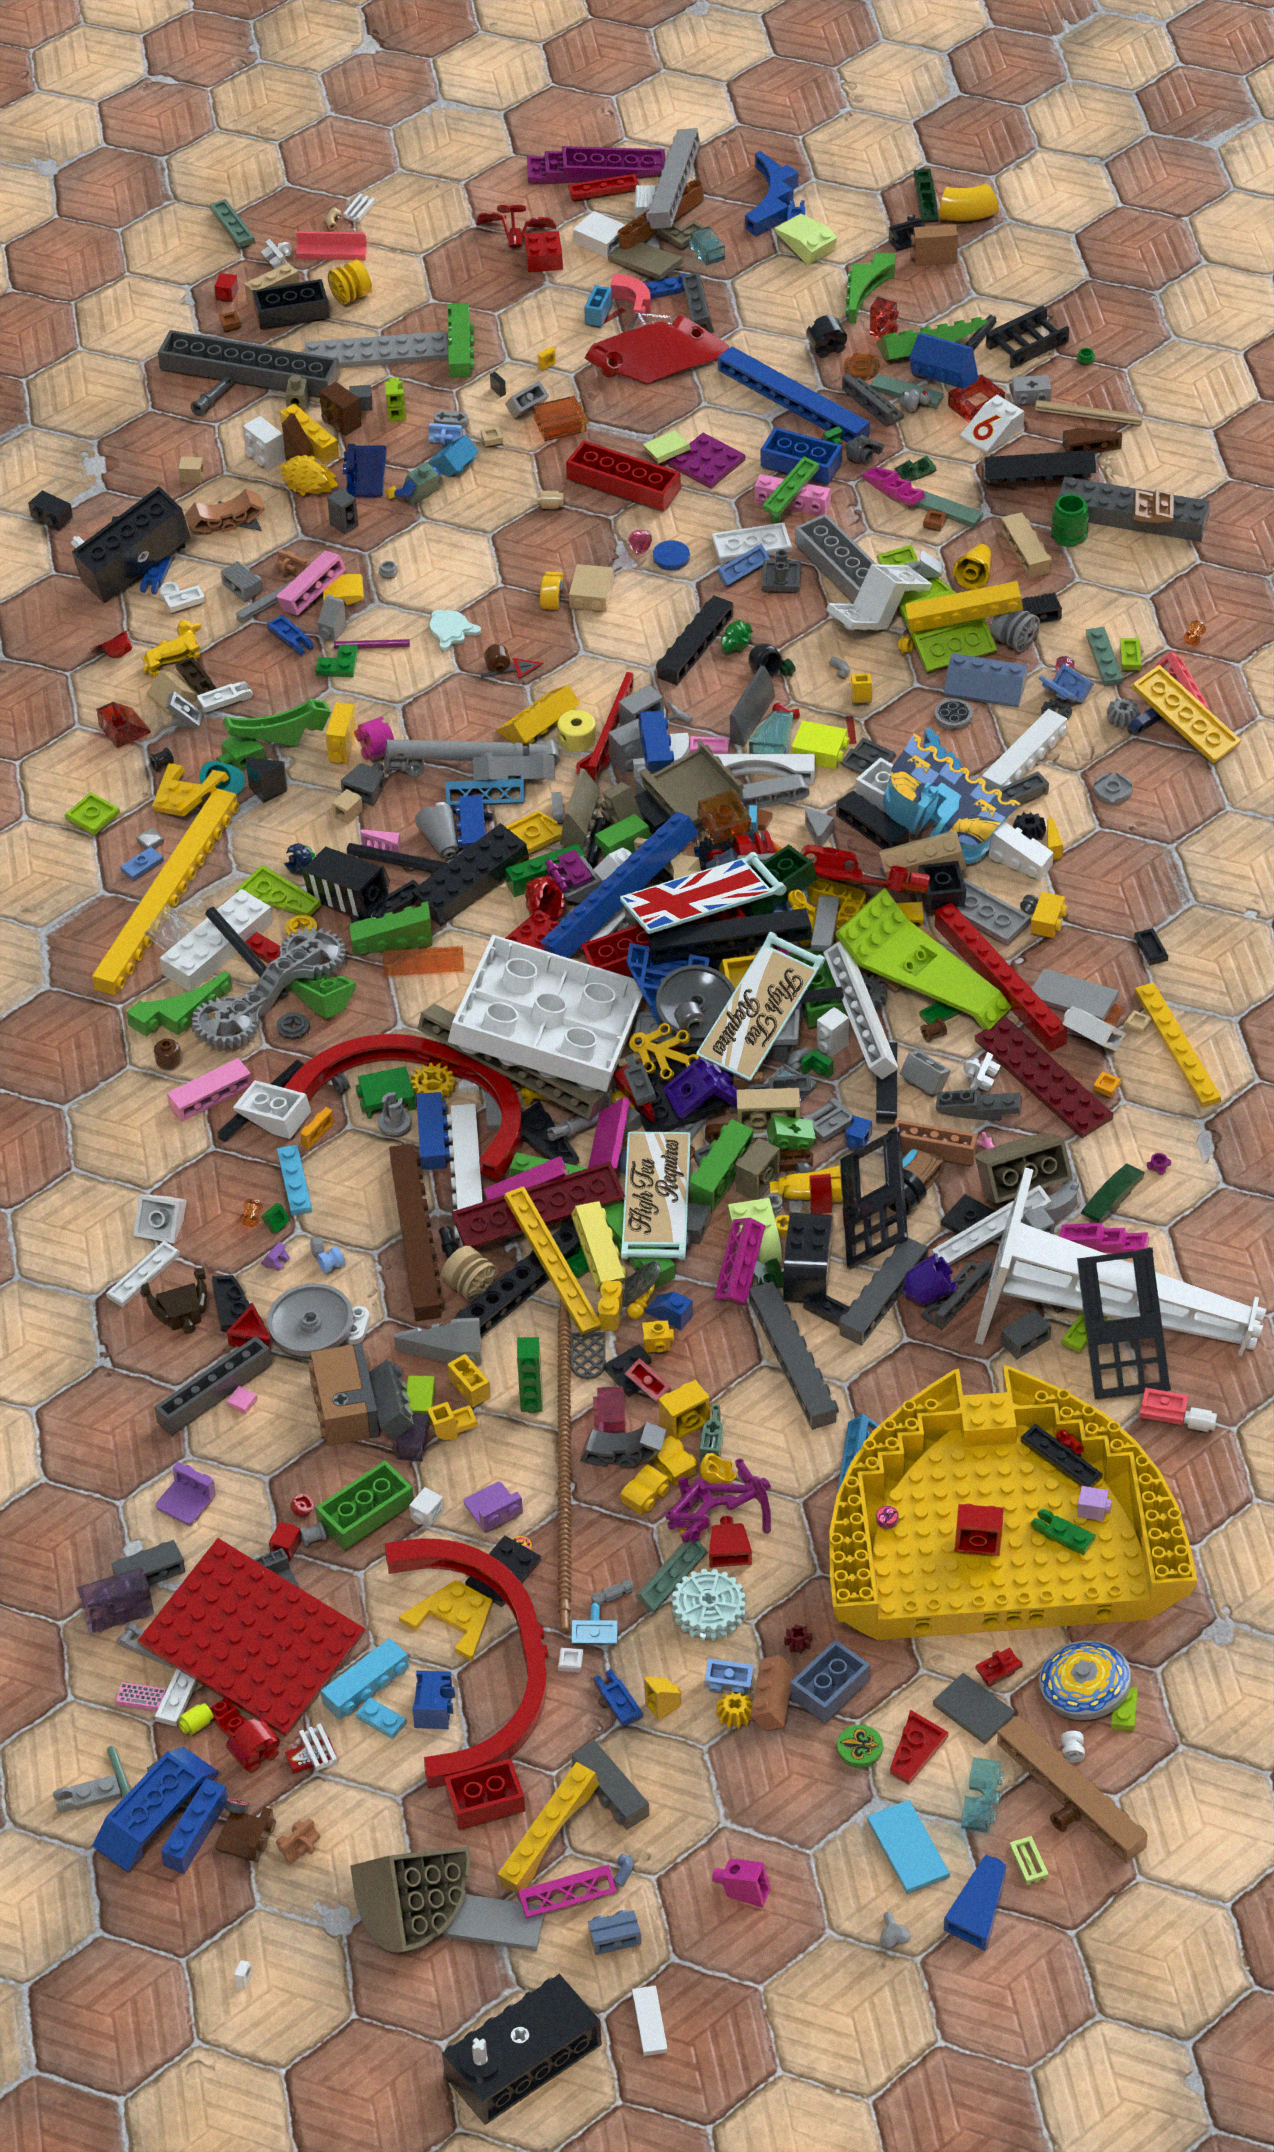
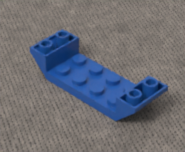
(150, 1806)

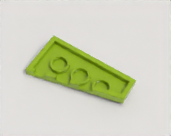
(279, 892)

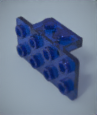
(365, 470)

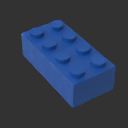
(786, 448)

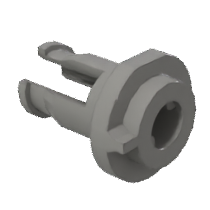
(393, 1118)

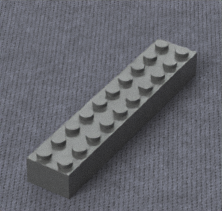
(245, 362)

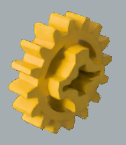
(432, 1080)

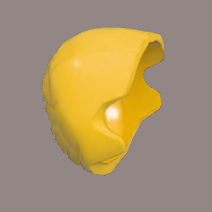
(716, 1470)

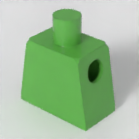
(237, 749)

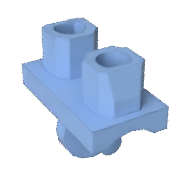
(444, 433)

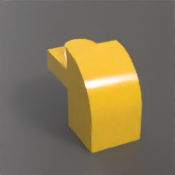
(861, 688)
(449, 1423)

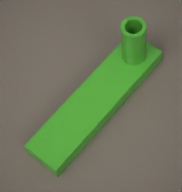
(790, 488)

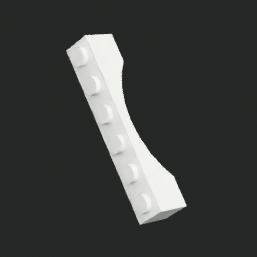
(771, 764)

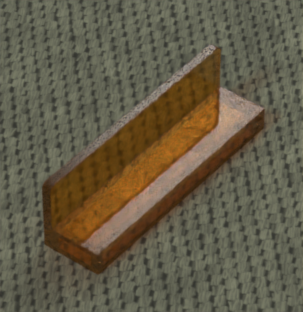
(423, 960)

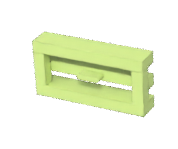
(1034, 1875)

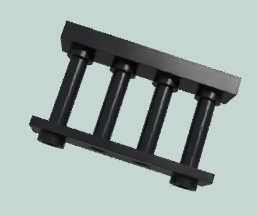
(1022, 325)

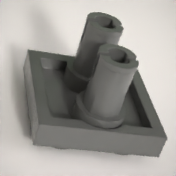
(781, 574)

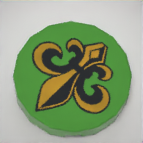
(859, 1746)

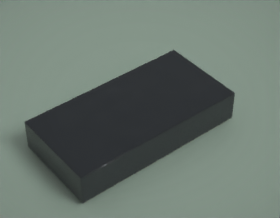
(1151, 946)

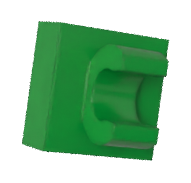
(833, 435)
(275, 1218)

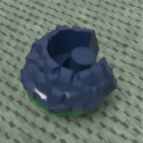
(301, 857)

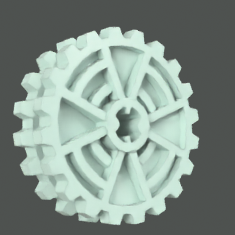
(708, 1604)

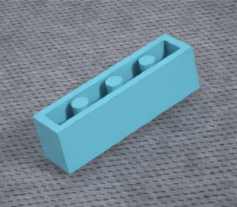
(365, 1679)

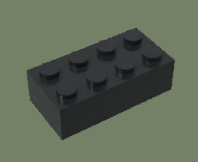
(290, 303)

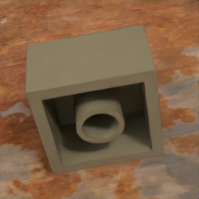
(757, 1169)

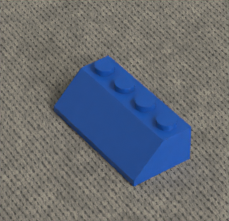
(943, 361)

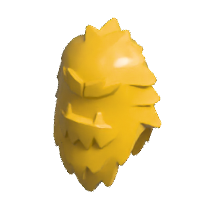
(307, 476)

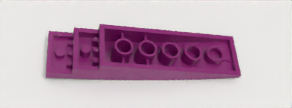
(593, 163)

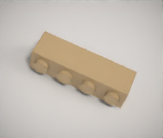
(1025, 545)

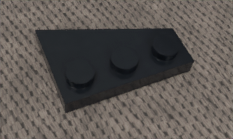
(229, 1300)

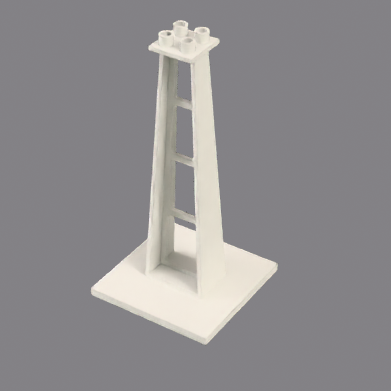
(1181, 1304)

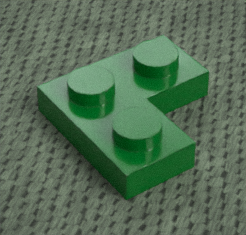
(341, 666)

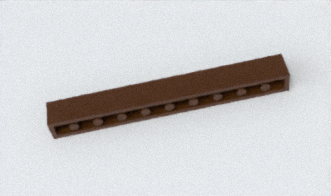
(414, 1231)

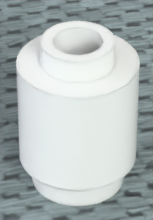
(1200, 1419)

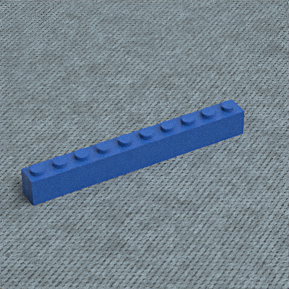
(791, 394)
(626, 879)

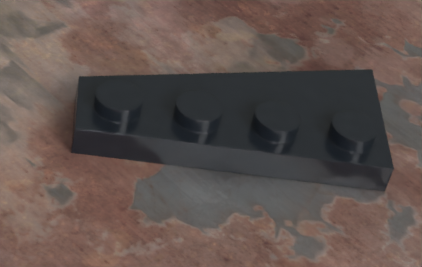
(534, 1132)

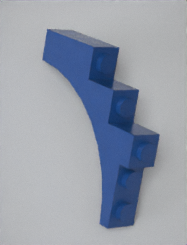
(774, 207)

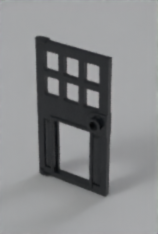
(858, 1209)
(1123, 1329)

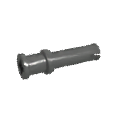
(207, 399)

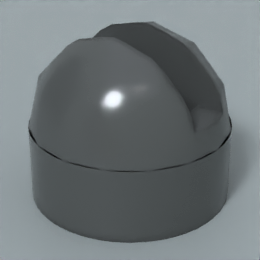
(803, 1167)

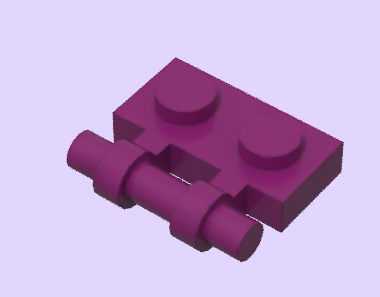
(574, 868)

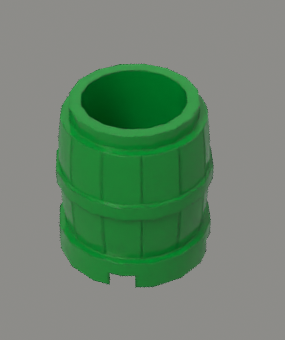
(1070, 520)

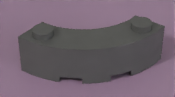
(623, 1448)

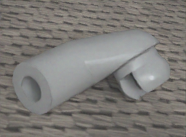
(841, 665)

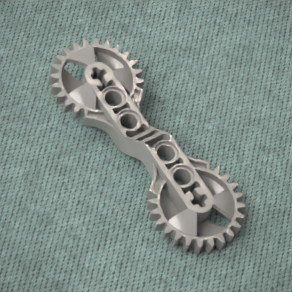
(244, 1011)

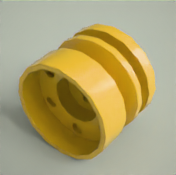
(349, 282)

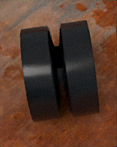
(914, 1191)

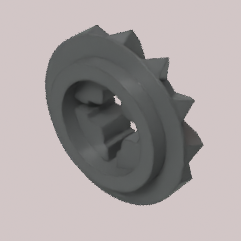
(1064, 708)
(286, 1021)

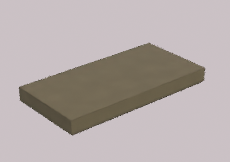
(646, 260)

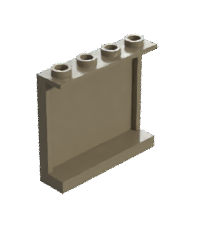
(689, 781)

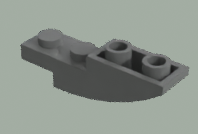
(972, 1105)

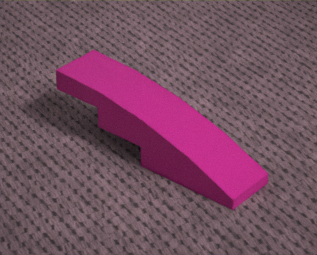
(890, 484)
(1104, 1239)

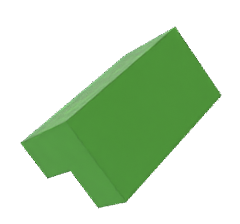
(622, 835)

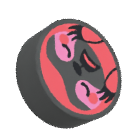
(236, 1806)

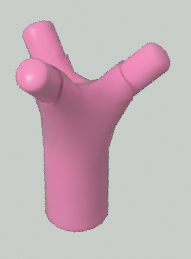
(986, 1143)

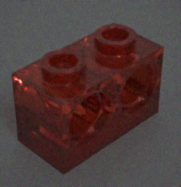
(883, 317)

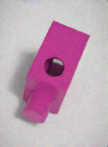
(744, 1881)

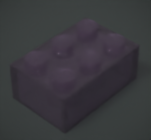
(115, 1600)

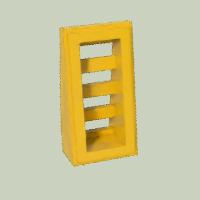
(1054, 840)

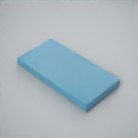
(908, 1846)

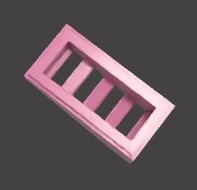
(384, 840)

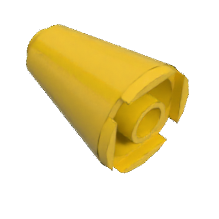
(973, 568)

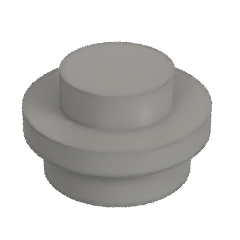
(388, 569)

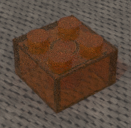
(724, 816)

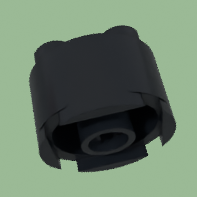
(827, 336)

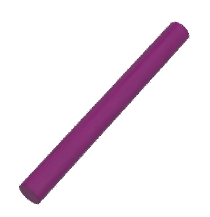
(375, 643)

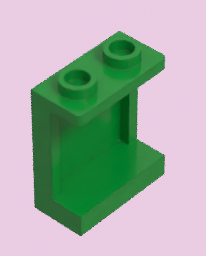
(375, 1085)

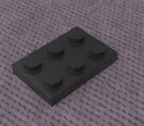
(516, 1558)

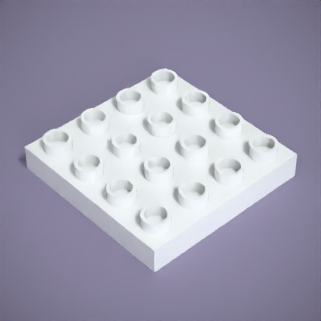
(547, 1014)

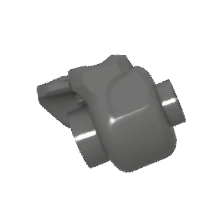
(862, 449)

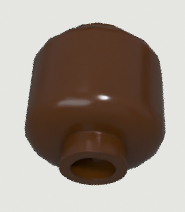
(497, 658)
(167, 1053)

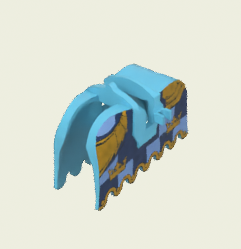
(931, 790)

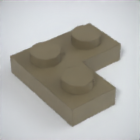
(679, 236)

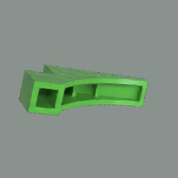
(865, 279)
(282, 727)
(177, 1011)

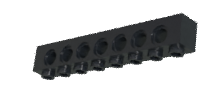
(518, 1283)

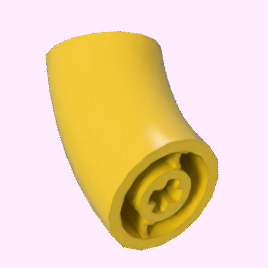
(968, 203)

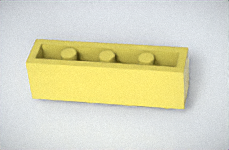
(598, 1244)

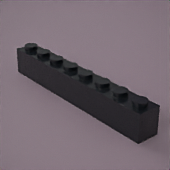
(728, 935)

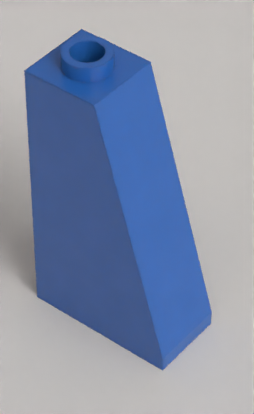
(977, 1904)

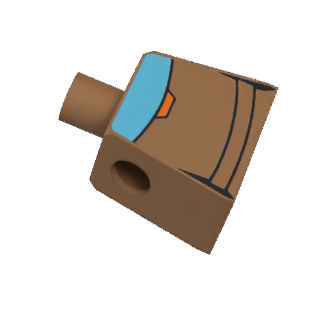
(923, 1165)

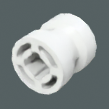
(1072, 1743)

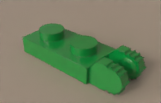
(1063, 1531)

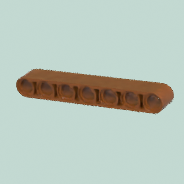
(640, 230)

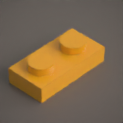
(316, 1129)

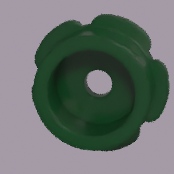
(787, 667)

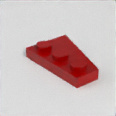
(917, 1746)

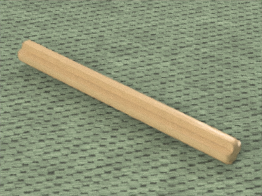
(1088, 412)

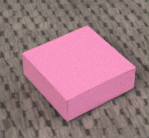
(242, 1399)

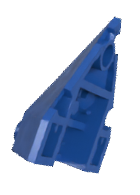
(650, 975)

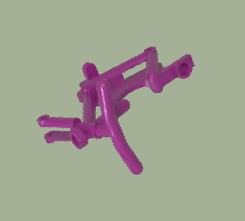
(701, 1489)

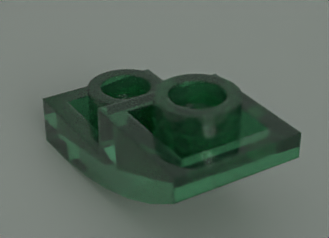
(913, 471)

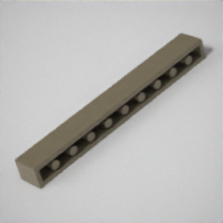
(437, 1023)

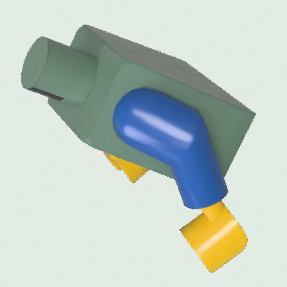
(418, 484)

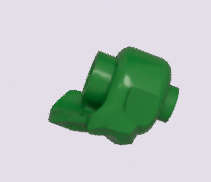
(736, 636)

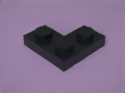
(619, 1365)

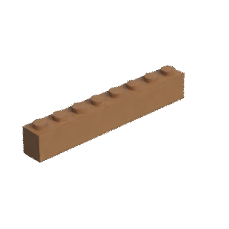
(1068, 1784)

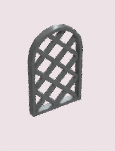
(628, 1298)
(588, 1359)

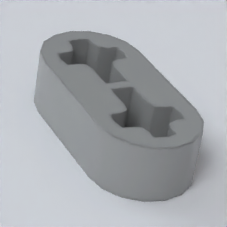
(451, 418)
(557, 807)

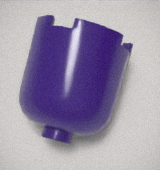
(929, 1281)

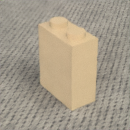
(591, 587)

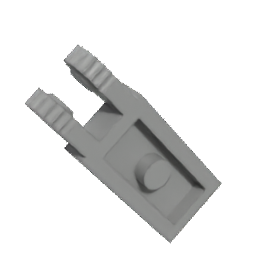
(87, 1794)

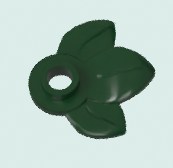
(769, 1272)

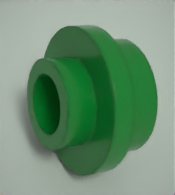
(1086, 356)

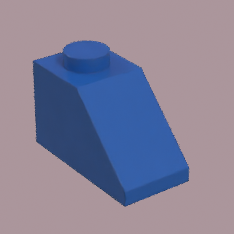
(672, 1307)

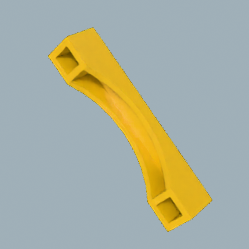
(568, 1798)

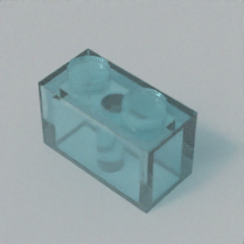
(707, 245)

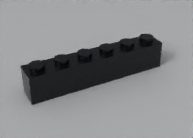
(694, 640)

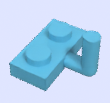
(594, 1630)

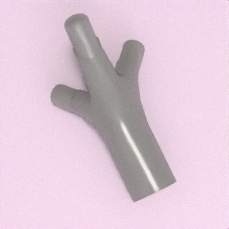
(679, 714)

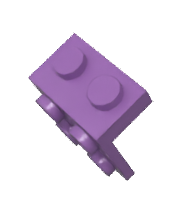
(187, 1494)
(493, 1506)

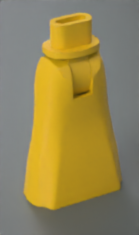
(797, 1185)

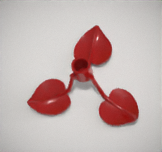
(514, 235)

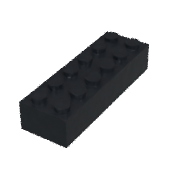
(1042, 464)
(470, 874)

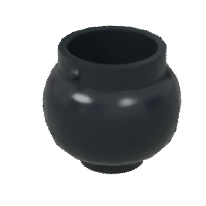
(767, 656)

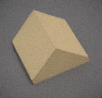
(165, 684)

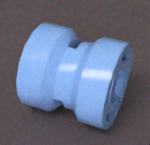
(331, 1259)

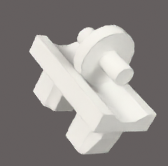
(283, 250)
(978, 1069)

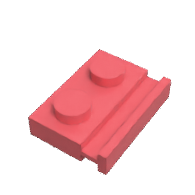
(1164, 1406)

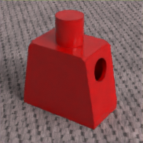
(729, 1544)

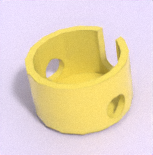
(578, 729)

